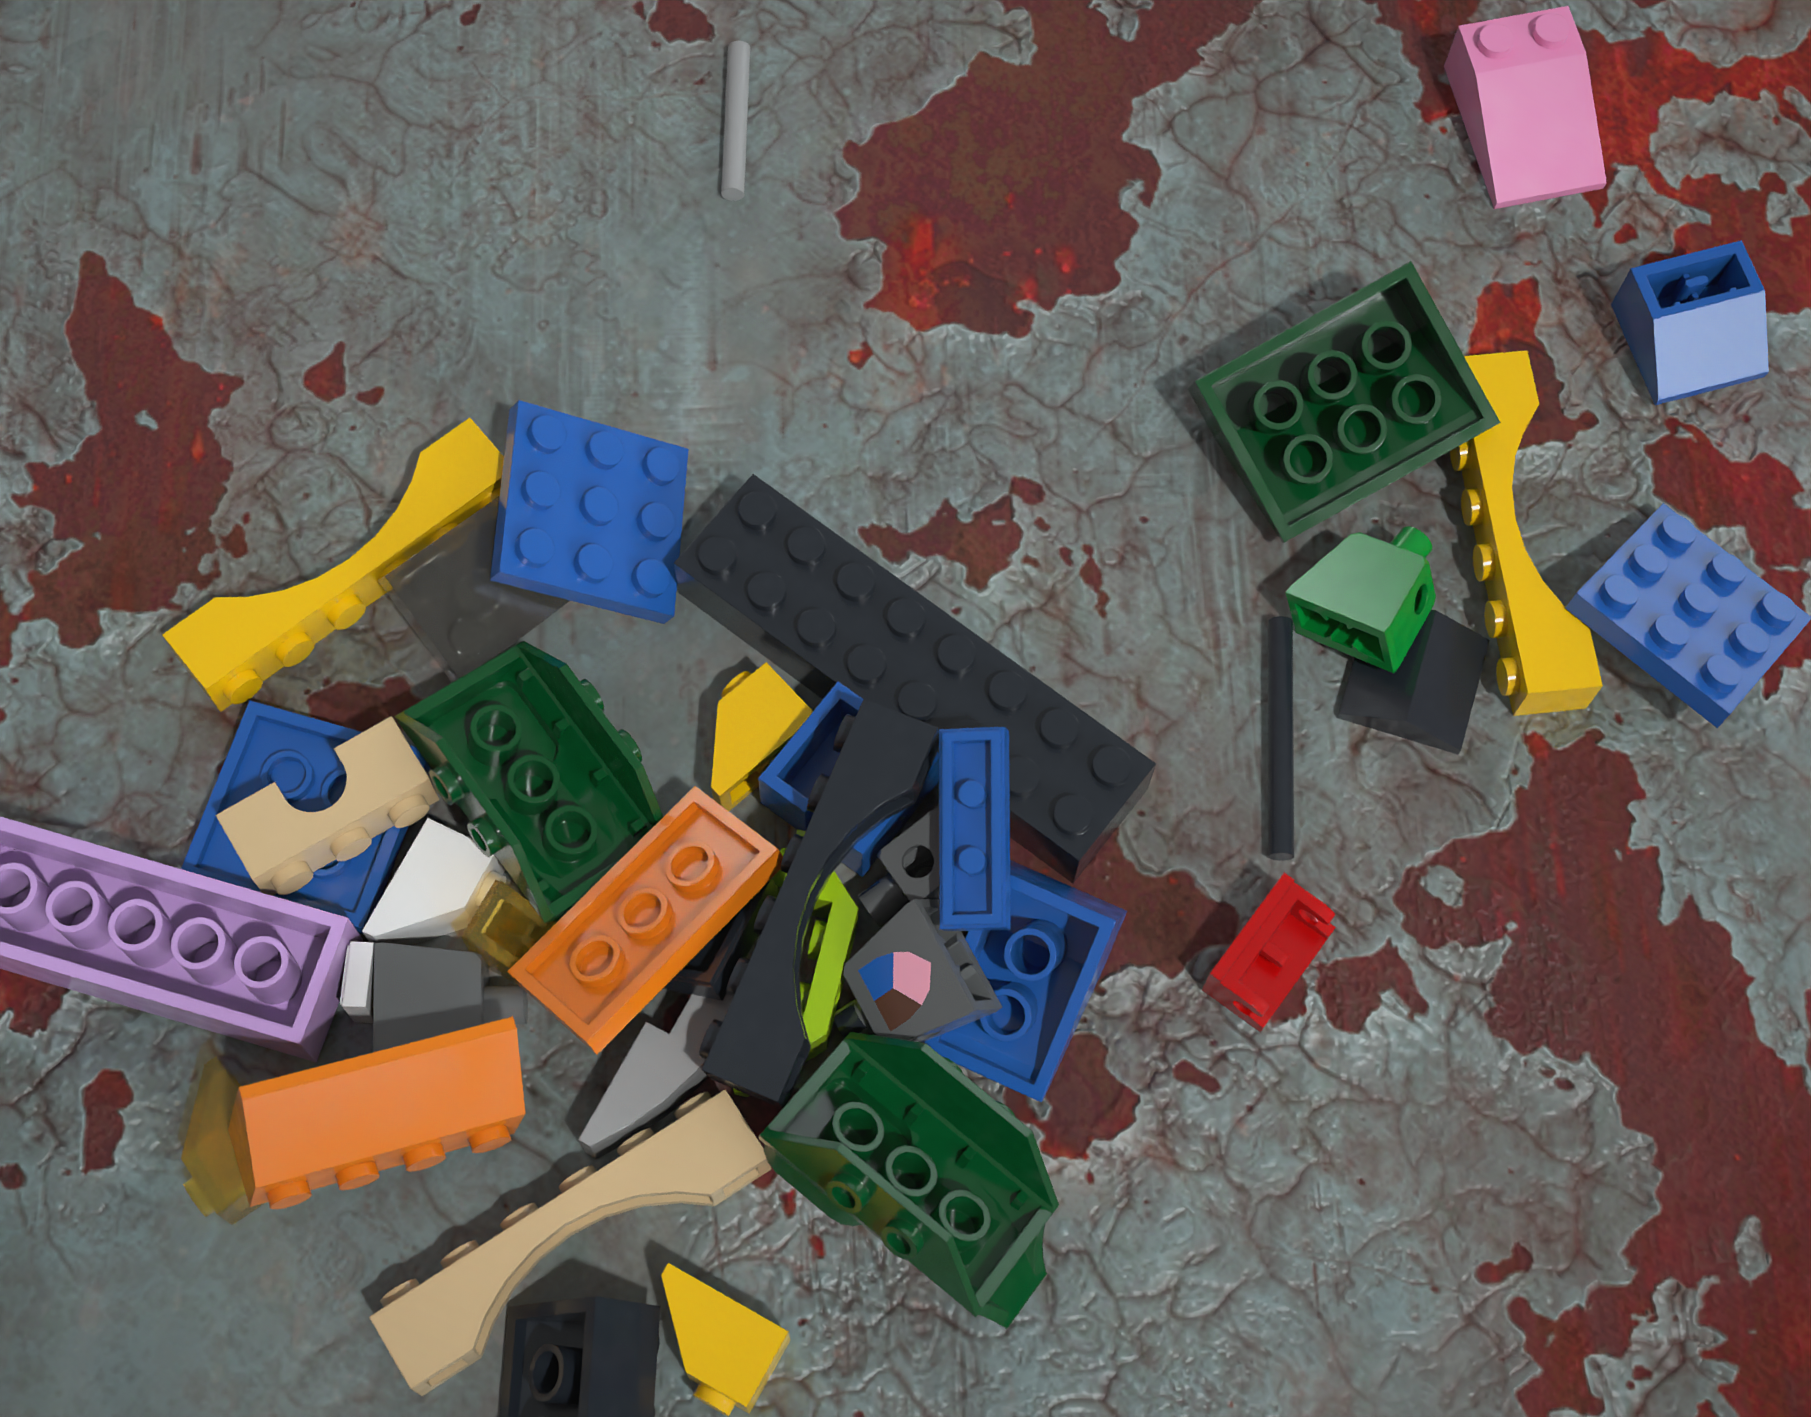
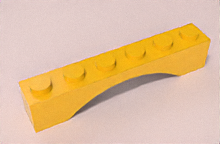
(245, 640)
(1543, 647)

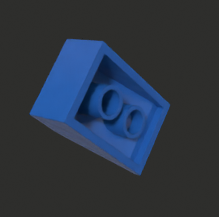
(1040, 976)

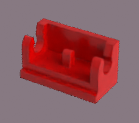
(1270, 953)

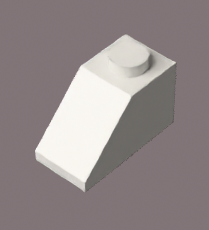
(433, 888)

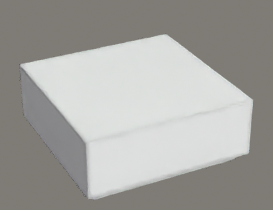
(358, 982)

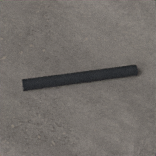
(1280, 739)

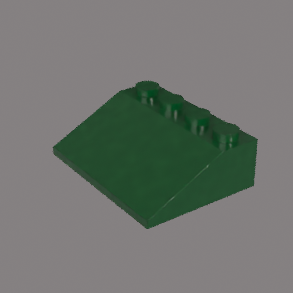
(1344, 403)

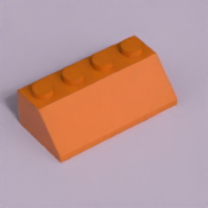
(378, 1113)

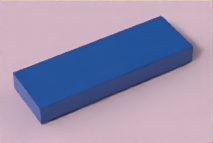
(974, 829)

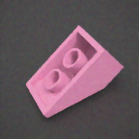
(1527, 106)

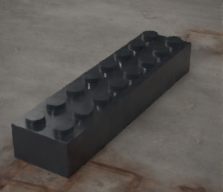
(845, 619)

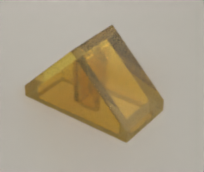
(504, 928)

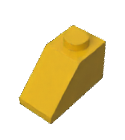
(752, 727)
(722, 1343)

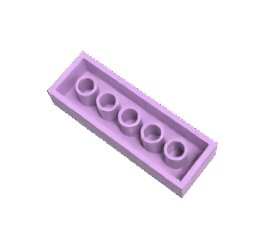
(169, 941)

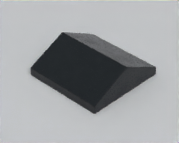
(1428, 693)

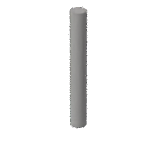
(735, 121)

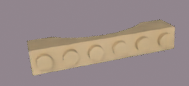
(448, 1319)

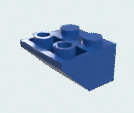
(1695, 322)

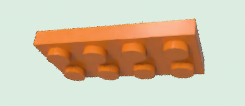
(646, 918)

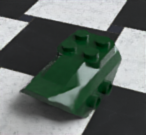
(536, 773)
(925, 1165)

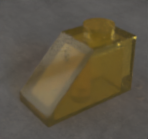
(209, 1150)

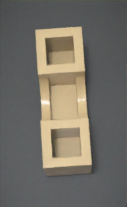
(288, 845)

